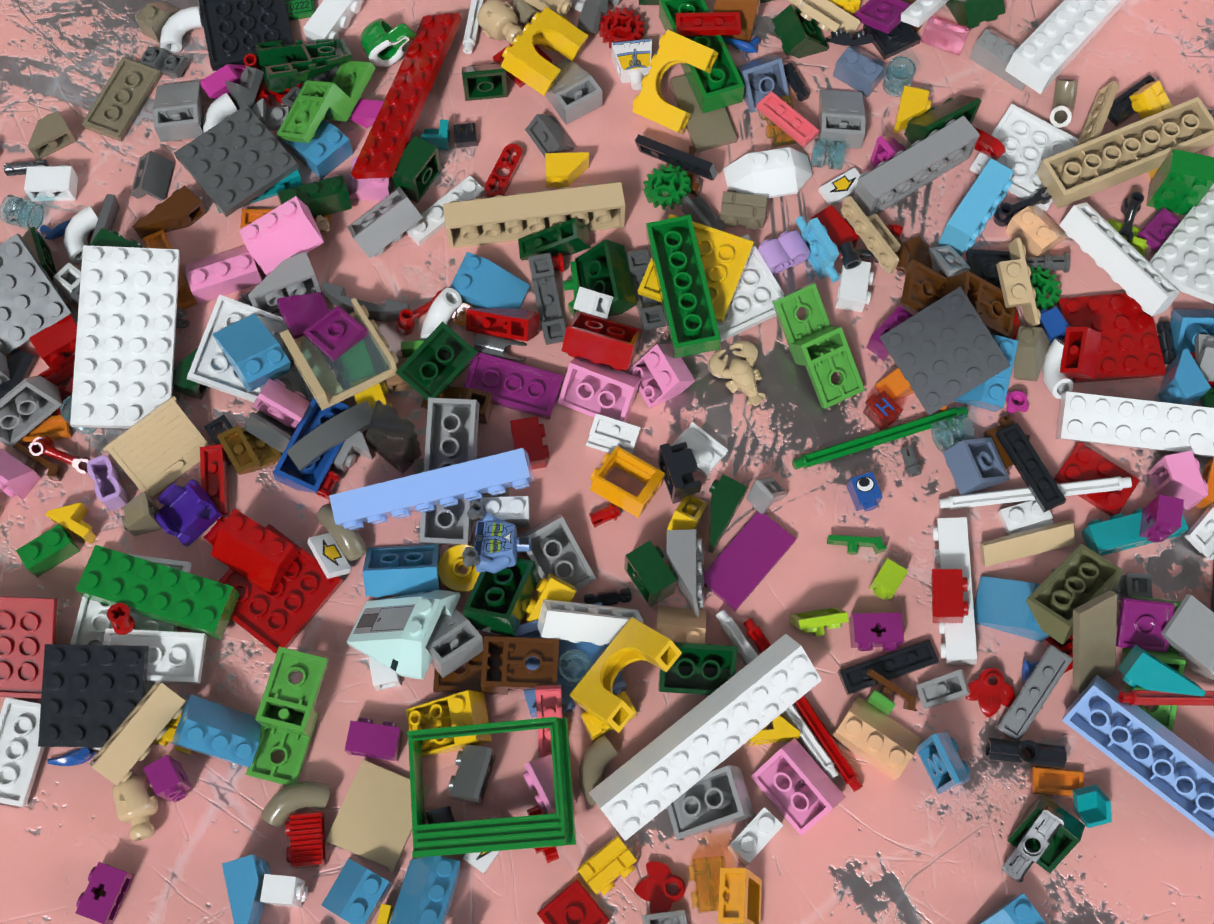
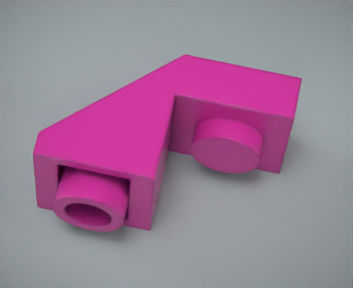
(215, 83)
(366, 112)

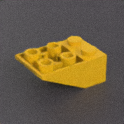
(451, 711)

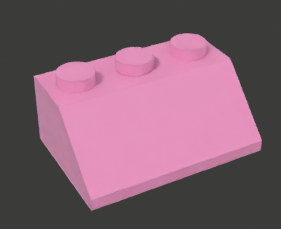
(281, 234)
(222, 274)
(598, 389)
(797, 786)

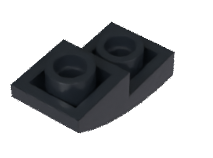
(844, 38)

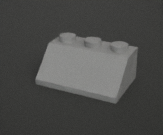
(994, 53)
(385, 223)
(26, 408)

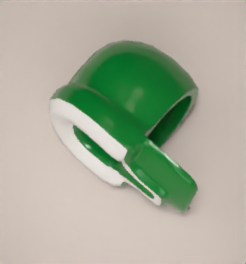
(385, 44)

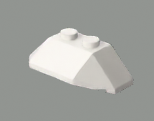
(769, 173)

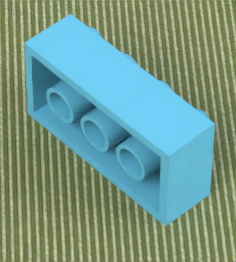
(977, 207)

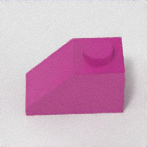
(885, 150)

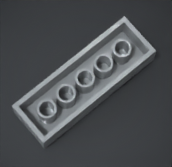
(915, 166)
(449, 441)

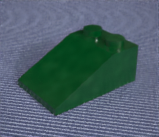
(437, 362)

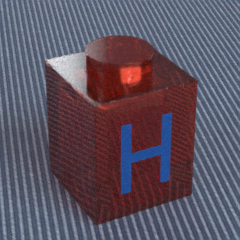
(882, 410)

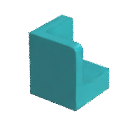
(438, 137)
(1092, 806)

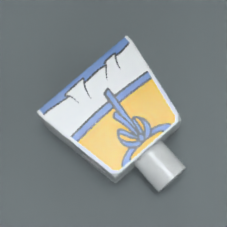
(632, 61)

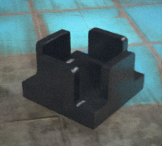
(678, 465)

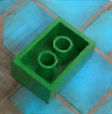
(1181, 182)

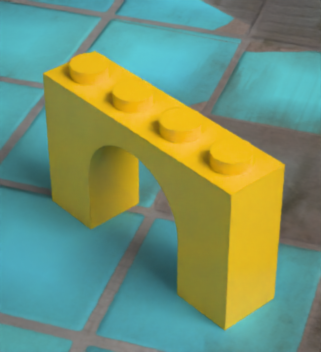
(546, 29)
(673, 50)
(631, 644)

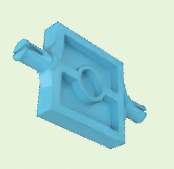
(822, 250)

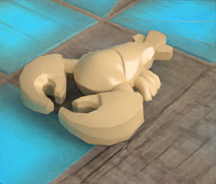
(739, 370)

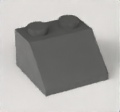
(472, 774)

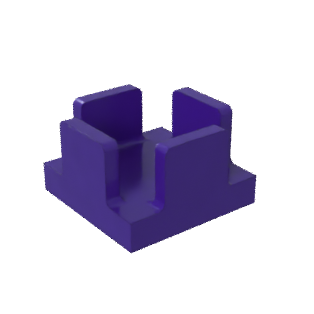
(186, 511)

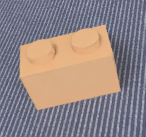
(1036, 231)
(681, 624)

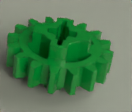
(664, 186)
(1045, 284)

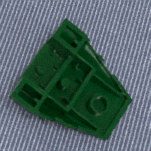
(295, 63)

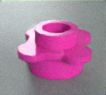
(1019, 396)

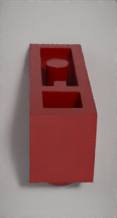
(505, 323)

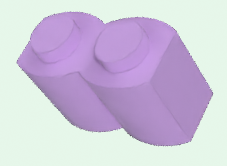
(784, 252)
(107, 482)

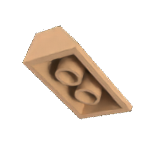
(877, 738)

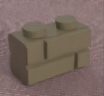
(743, 210)

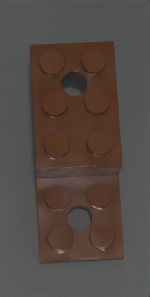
(981, 294)
(504, 667)

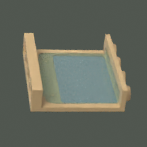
(352, 372)

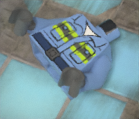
(494, 542)

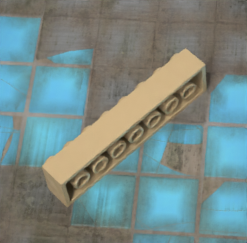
(1126, 152)
(522, 214)

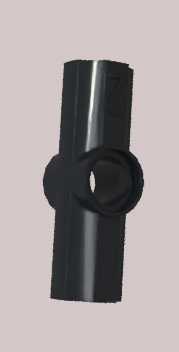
(1040, 754)

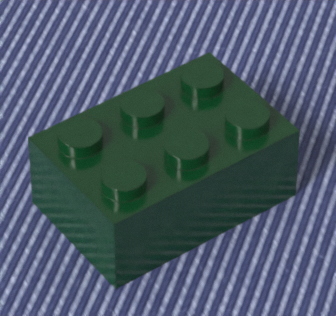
(502, 598)

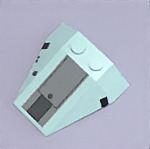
(399, 629)

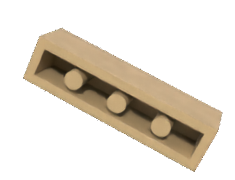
(137, 733)

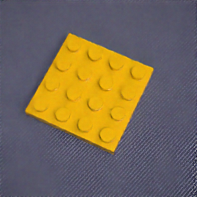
(723, 263)

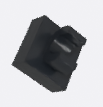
(465, 135)

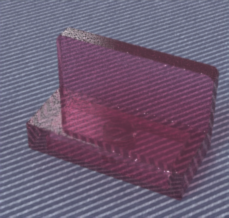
(945, 35)

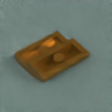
(247, 451)

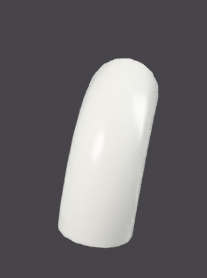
(177, 26)
(218, 111)
(78, 232)
(440, 310)
(1053, 379)

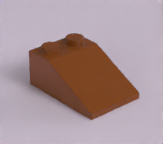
(748, 15)

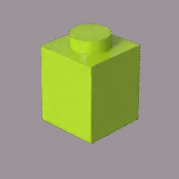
(888, 580)

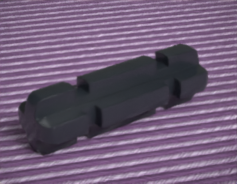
(796, 82)
(11, 169)
(1166, 341)
(609, 597)

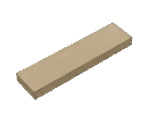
(1098, 113)
(1027, 543)

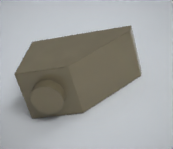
(153, 18)
(50, 136)
(1030, 353)
(140, 515)

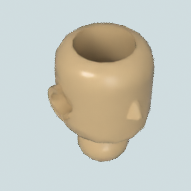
(499, 21)
(135, 804)

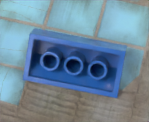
(312, 476)

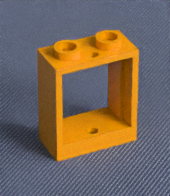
(633, 466)
(745, 897)

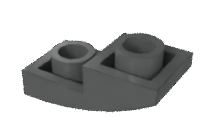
(590, 15)
(169, 64)

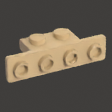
(827, 14)
(873, 233)
(1016, 283)

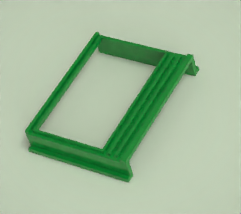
(497, 833)

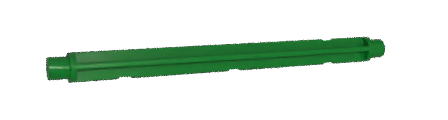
(874, 439)

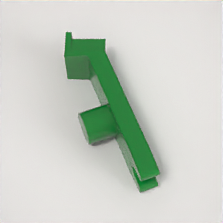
(572, 285)
(854, 542)

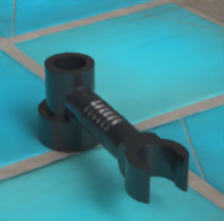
(1130, 209)
(1006, 211)
(852, 256)

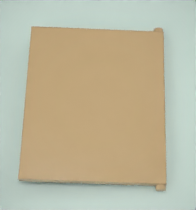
(158, 448)
(375, 815)

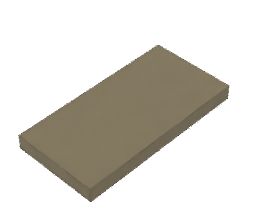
(122, 99)
(706, 129)
(1094, 640)

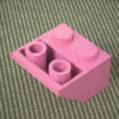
(661, 375)
(15, 476)
(1180, 478)
(540, 777)

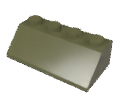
(1072, 584)

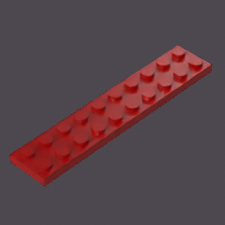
(406, 97)

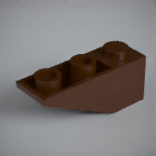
(174, 213)
(484, 399)

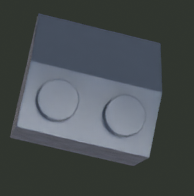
(860, 70)
(761, 78)
(975, 465)

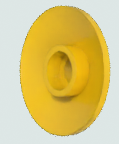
(449, 570)

